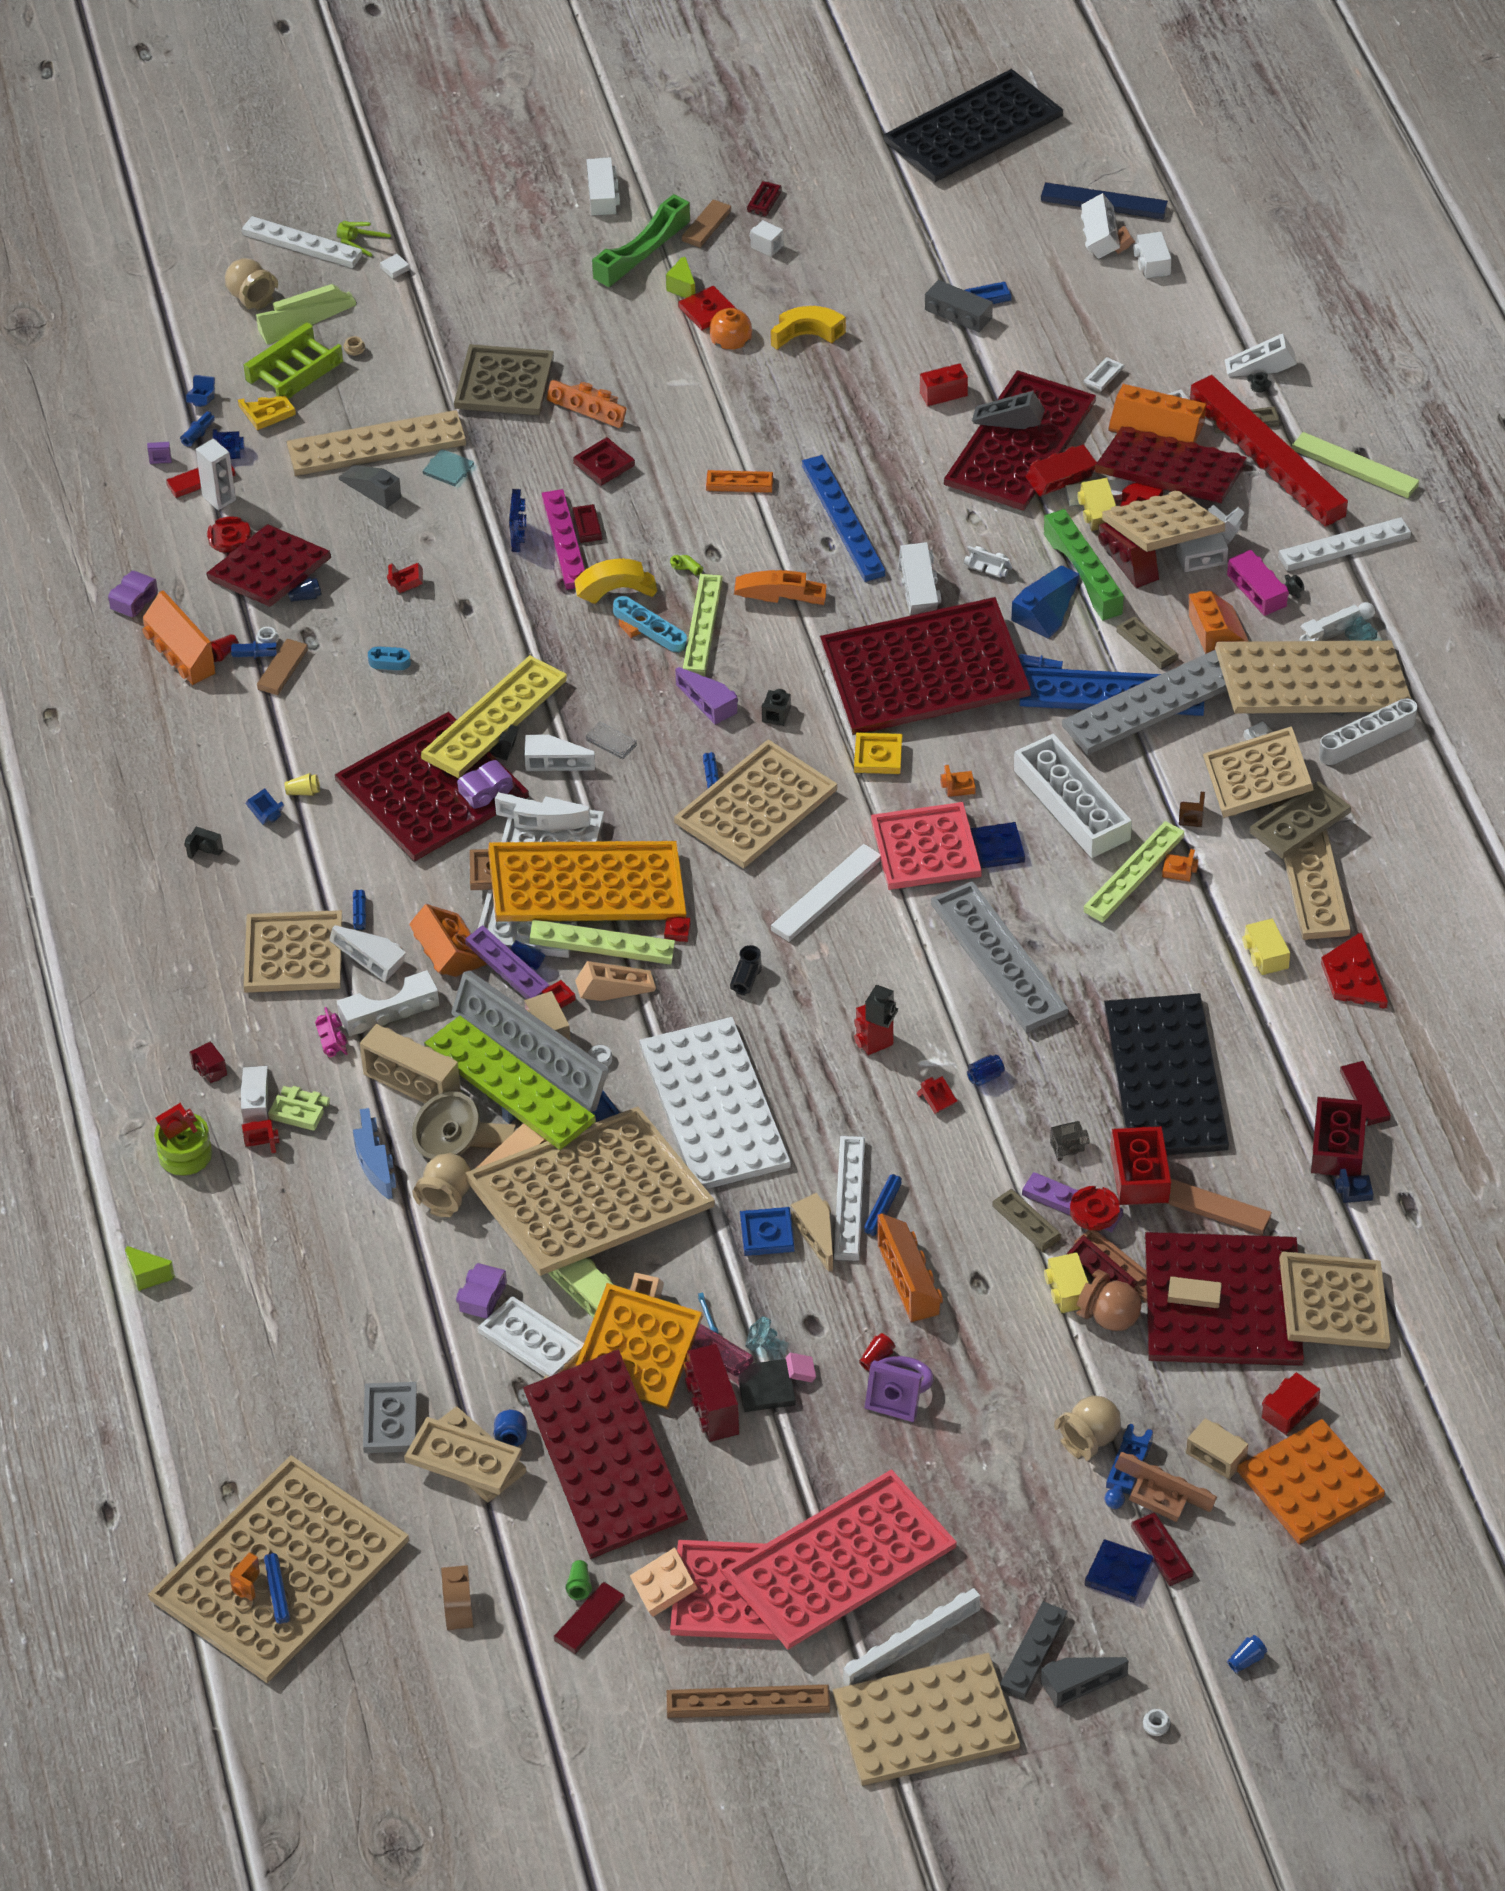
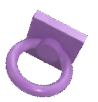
(895, 1389)

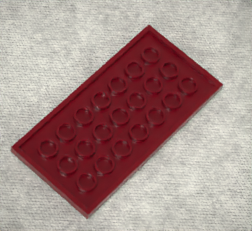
(1000, 457)
(605, 1454)

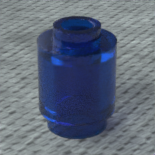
(985, 1070)

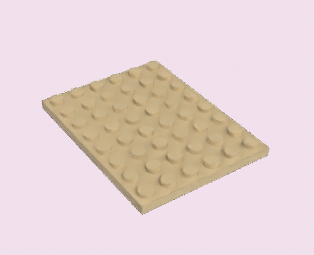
(592, 1193)
(325, 1554)

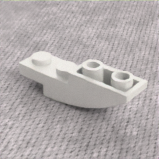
(545, 816)

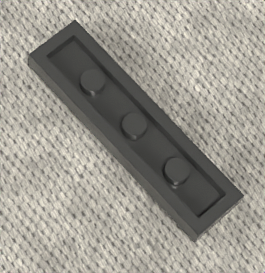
(1033, 1650)

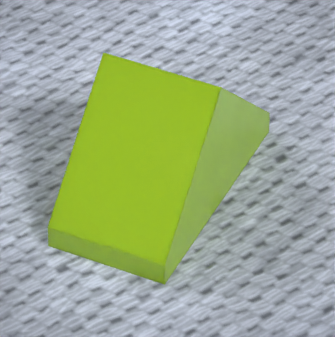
(680, 280)
(148, 1268)

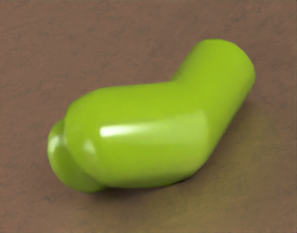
(685, 562)

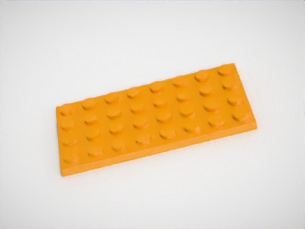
(586, 881)

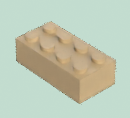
(407, 1065)

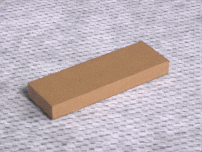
(706, 223)
(282, 667)

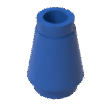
(1247, 1654)

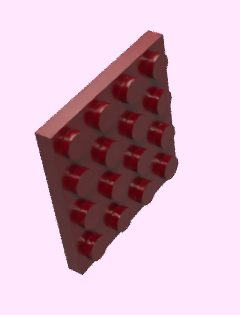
(268, 565)

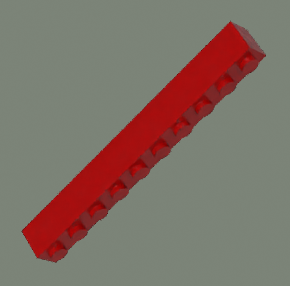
(1269, 451)

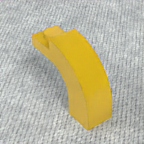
(808, 320)
(614, 574)

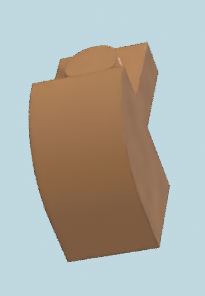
(457, 1597)

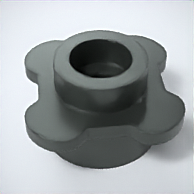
(1259, 382)
(1294, 585)

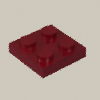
(604, 461)

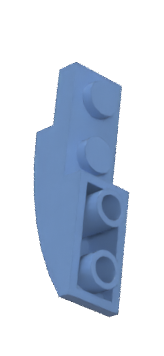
(373, 1155)

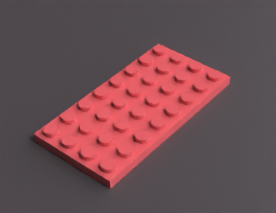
(839, 1559)

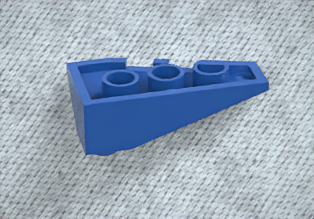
(1045, 601)

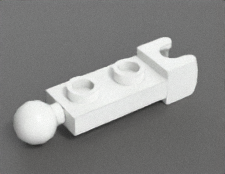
(1335, 623)

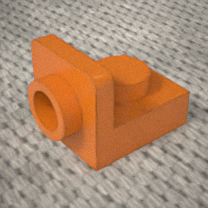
(957, 783)
(1180, 867)
(244, 1575)

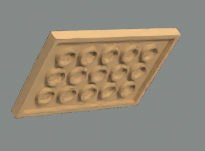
(755, 803)
(925, 1719)

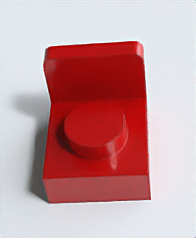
(937, 1094)
(176, 1120)

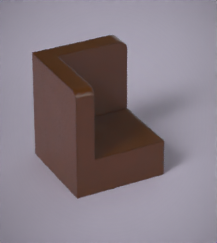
(1192, 813)

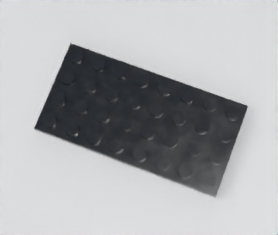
(973, 125)
(1167, 1070)

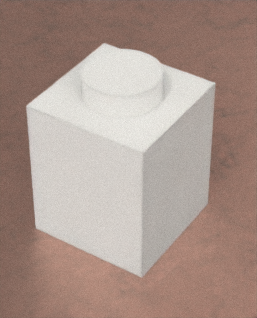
(766, 238)

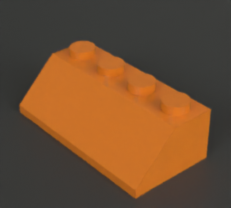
(1157, 413)
(178, 639)
(908, 1269)

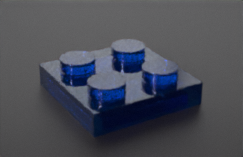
(517, 520)
(998, 845)
(1119, 1570)

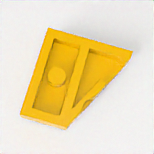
(267, 410)

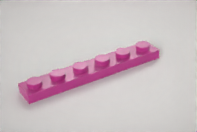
(563, 536)

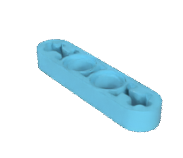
(652, 621)

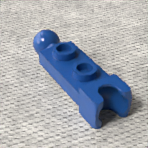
(1121, 1482)

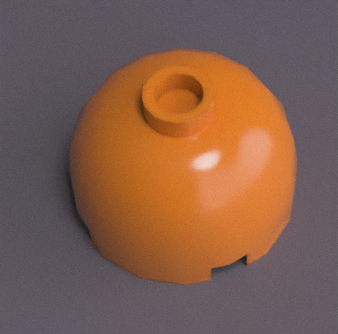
(730, 328)

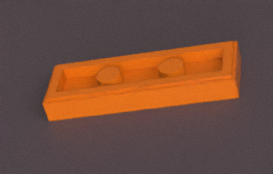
(739, 481)

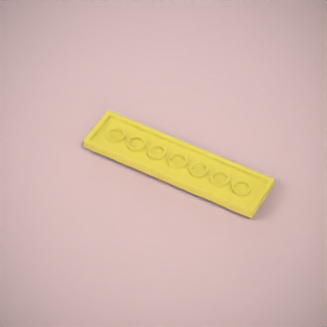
(485, 721)

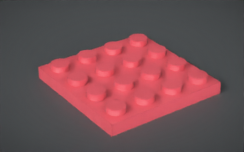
(925, 845)
(716, 1605)

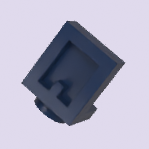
(1354, 1187)

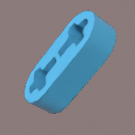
(389, 658)

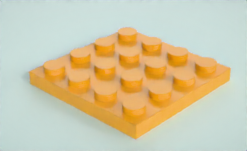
(650, 1337)

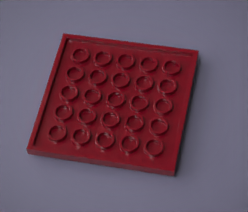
(414, 798)
(1251, 1308)

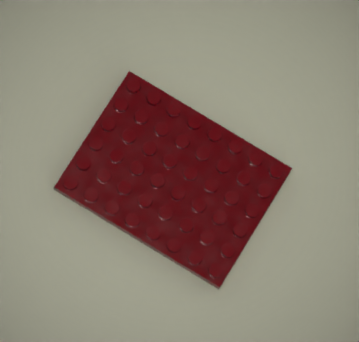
(924, 666)

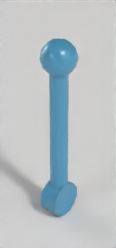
(702, 1300)

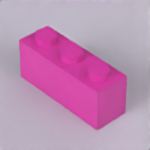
(1257, 582)

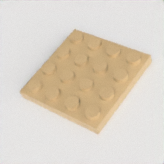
(1163, 521)
(1258, 772)
(292, 951)
(1334, 1300)

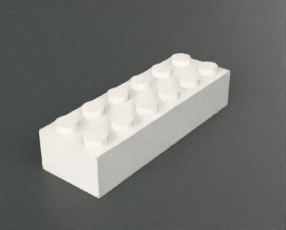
(1072, 795)

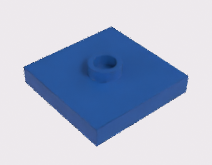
(767, 1231)

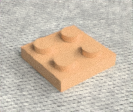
(663, 1582)

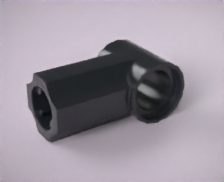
(747, 969)

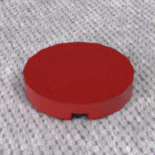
(228, 534)
(1094, 1208)

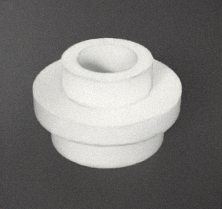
(267, 635)
(1158, 1716)

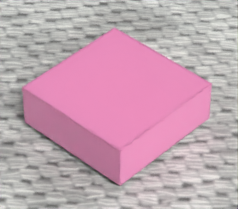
(800, 1367)

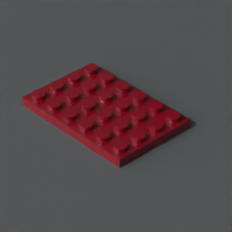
(1171, 464)

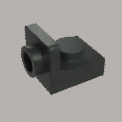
(506, 743)
(203, 840)

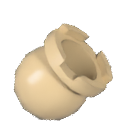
(250, 283)
(443, 1184)
(1090, 1425)

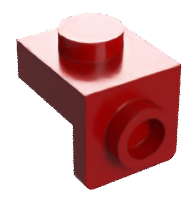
(406, 578)
(260, 1133)

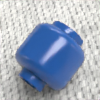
(510, 1427)

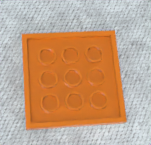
(1310, 1481)

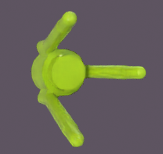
(348, 230)

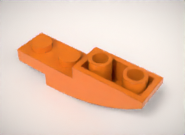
(775, 583)

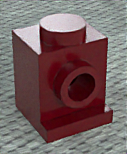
(208, 1062)

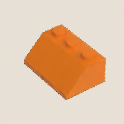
(1214, 620)
(443, 940)

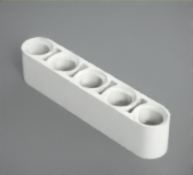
(1367, 731)

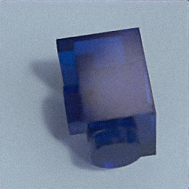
(231, 442)

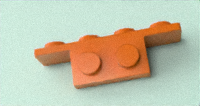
(588, 401)

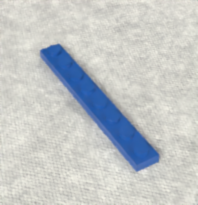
(843, 518)

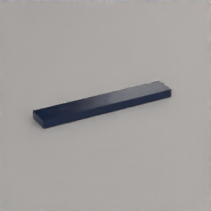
(1122, 202)

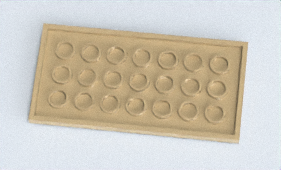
(1311, 676)

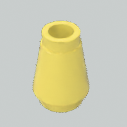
(303, 785)

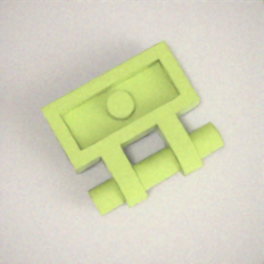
(296, 1112)

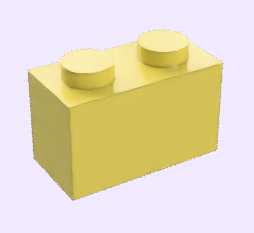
(1095, 497)
(1266, 946)
(1067, 1281)

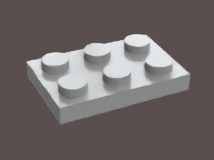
(389, 1416)

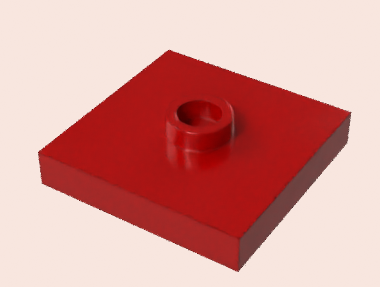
(704, 305)

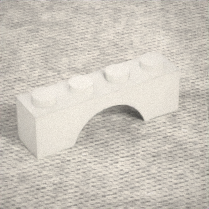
(362, 1014)

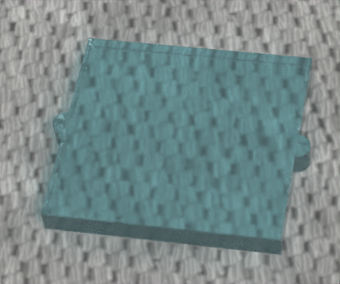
(448, 467)

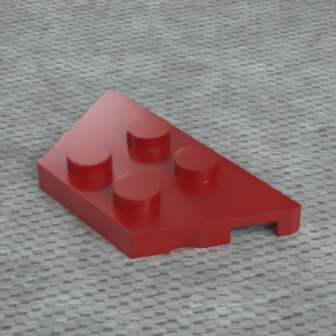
(1353, 974)

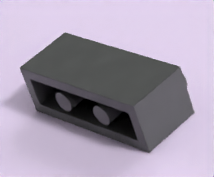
(958, 305)

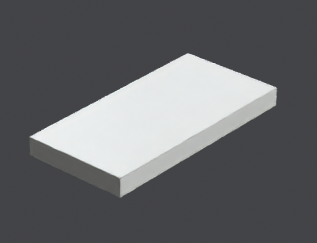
(531, 1338)

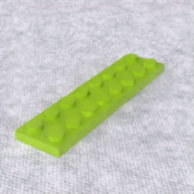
(512, 1083)

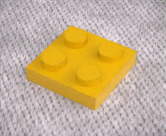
(878, 753)

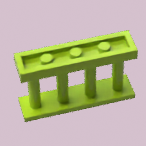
(290, 347)

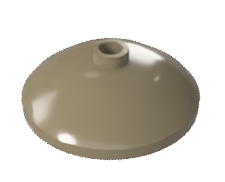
(440, 1118)

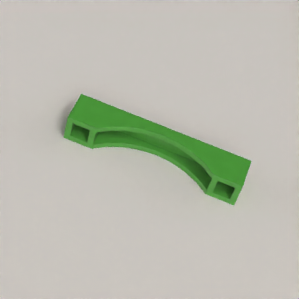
(667, 221)
(1101, 588)

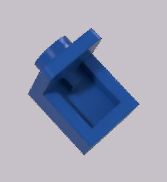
(202, 391)
(265, 807)

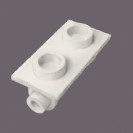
(979, 557)

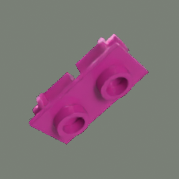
(330, 1025)

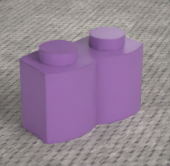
(132, 593)
(484, 784)
(482, 1290)

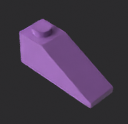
(708, 695)

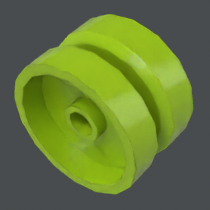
(185, 1152)

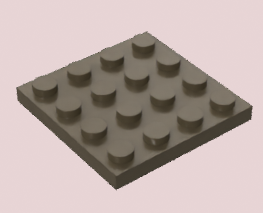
(504, 379)

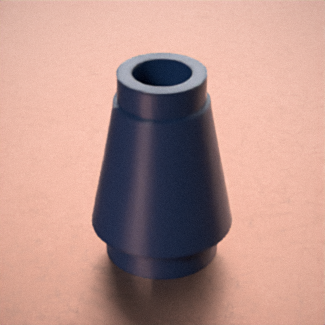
(305, 590)

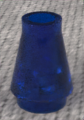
(530, 955)

